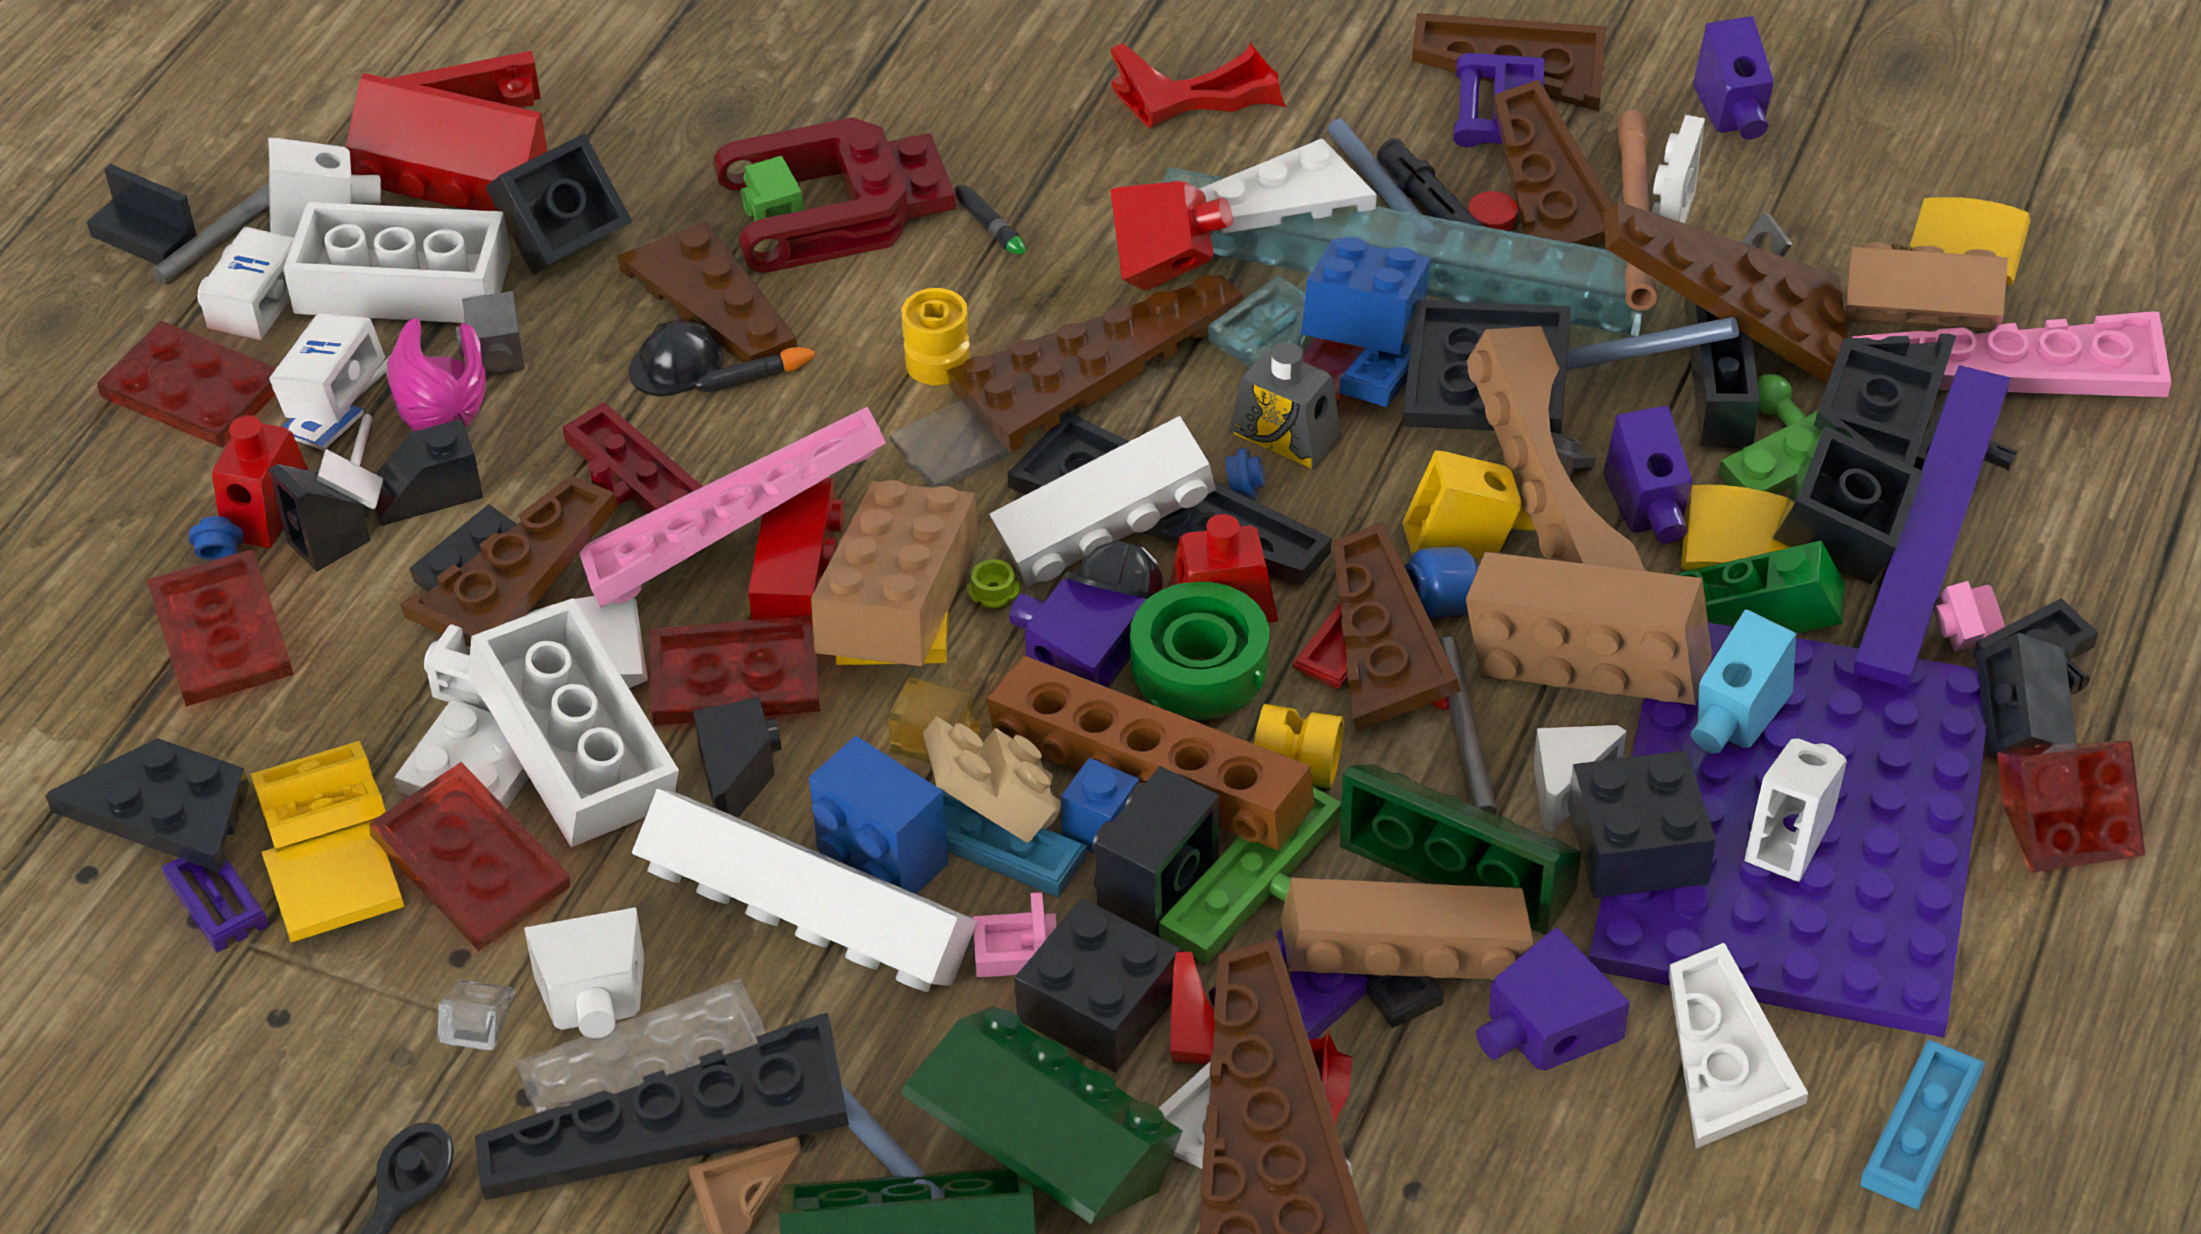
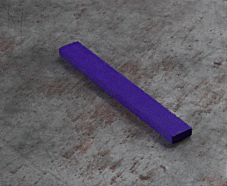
(1932, 528)

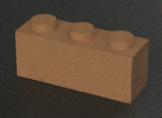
(1926, 287)

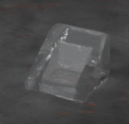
(474, 1014)

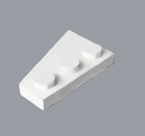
(1728, 1049)

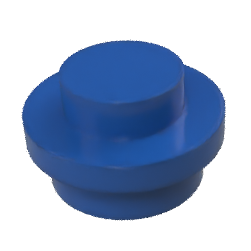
(1245, 473)
(215, 538)

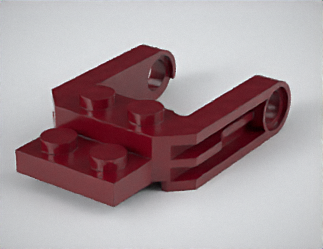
(882, 178)

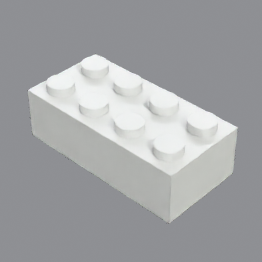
(395, 261)
(571, 720)

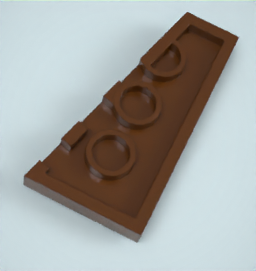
(1570, 51)
(1548, 171)
(710, 289)
(516, 564)
(1387, 635)

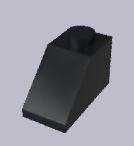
(428, 474)
(317, 518)
(736, 752)

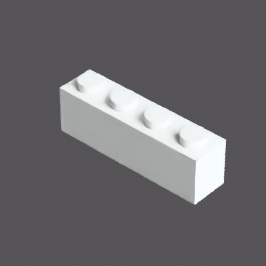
(1103, 501)

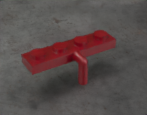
(626, 460)

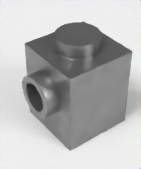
(497, 330)

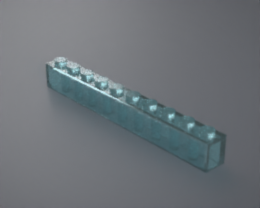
(1465, 262)

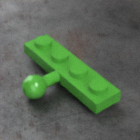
(1775, 460)
(1241, 883)

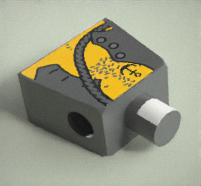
(1287, 407)

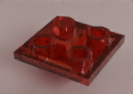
(2072, 803)

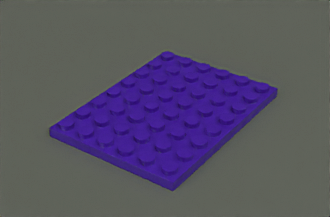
(1884, 894)

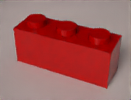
(794, 552)

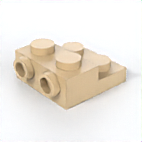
(993, 776)

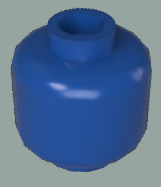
(1442, 579)

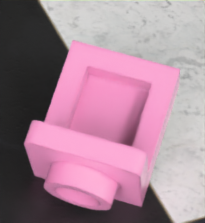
(1967, 614)
(1010, 940)

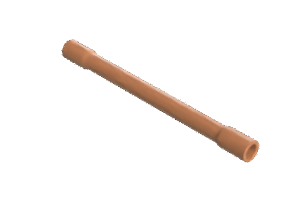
(1632, 141)

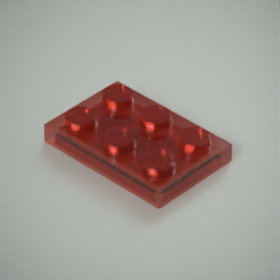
(188, 383)
(219, 627)
(733, 663)
(469, 856)

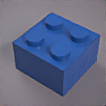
(1365, 294)
(879, 816)

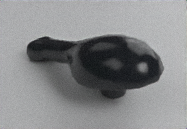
(409, 1173)

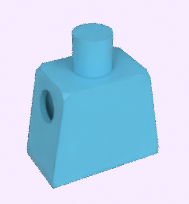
(1745, 683)

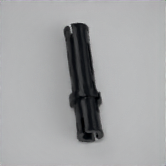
(1429, 190)

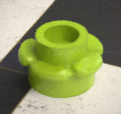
(993, 584)

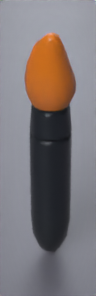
(788, 360)

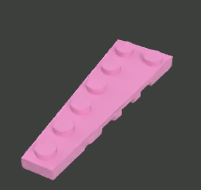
(2103, 358)
(676, 531)

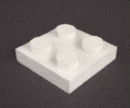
(1678, 180)
(468, 737)

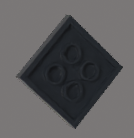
(1442, 340)

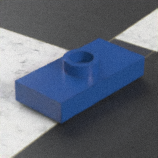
(1376, 376)

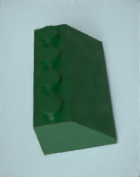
(1452, 842)
(1045, 1114)
(972, 1204)

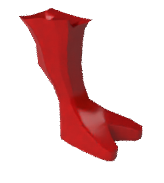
(1229, 88)
(1195, 1027)

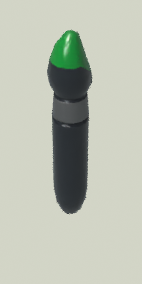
(1007, 237)

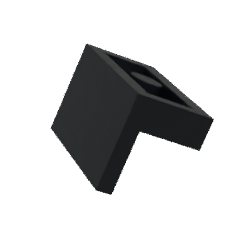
(142, 217)
(2024, 694)

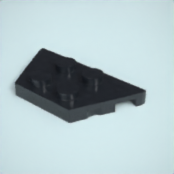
(1885, 392)
(160, 800)

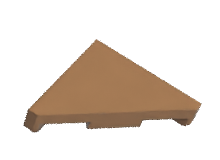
(742, 1185)

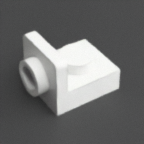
(448, 669)

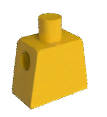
(1464, 506)

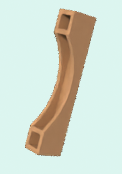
(1515, 383)

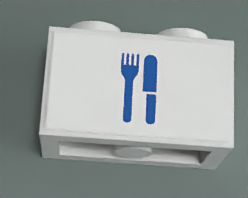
(247, 284)
(327, 367)

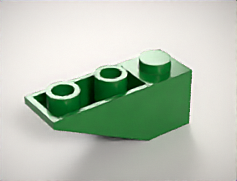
(1787, 586)

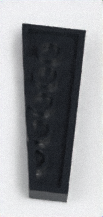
(1288, 547)
(726, 1102)

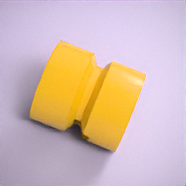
(934, 334)
(1309, 740)

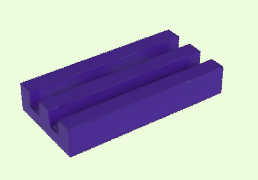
(233, 924)

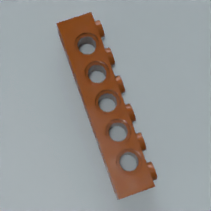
(1076, 720)

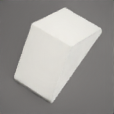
(1554, 758)

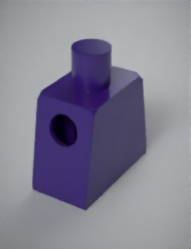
(1734, 77)
(1649, 473)
(1079, 629)
(1552, 1006)

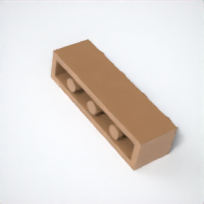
(1403, 928)

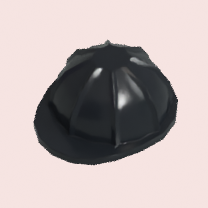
(674, 358)
(1120, 569)

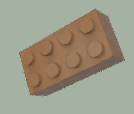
(895, 573)
(1590, 627)

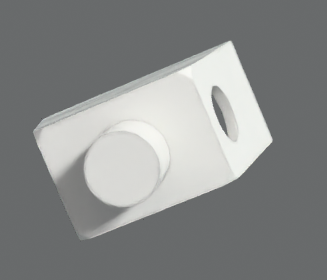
(312, 173)
(1799, 782)
(589, 969)

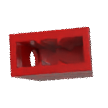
(1164, 230)
(244, 481)
(1226, 556)

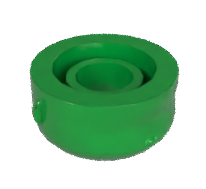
(1199, 623)

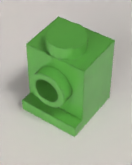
(770, 190)

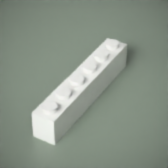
(805, 889)

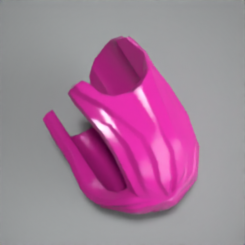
(435, 388)

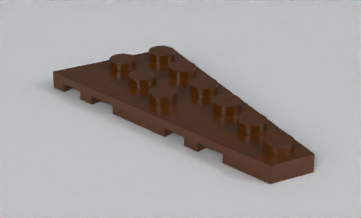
(1772, 297)
(1084, 360)
(1268, 1125)

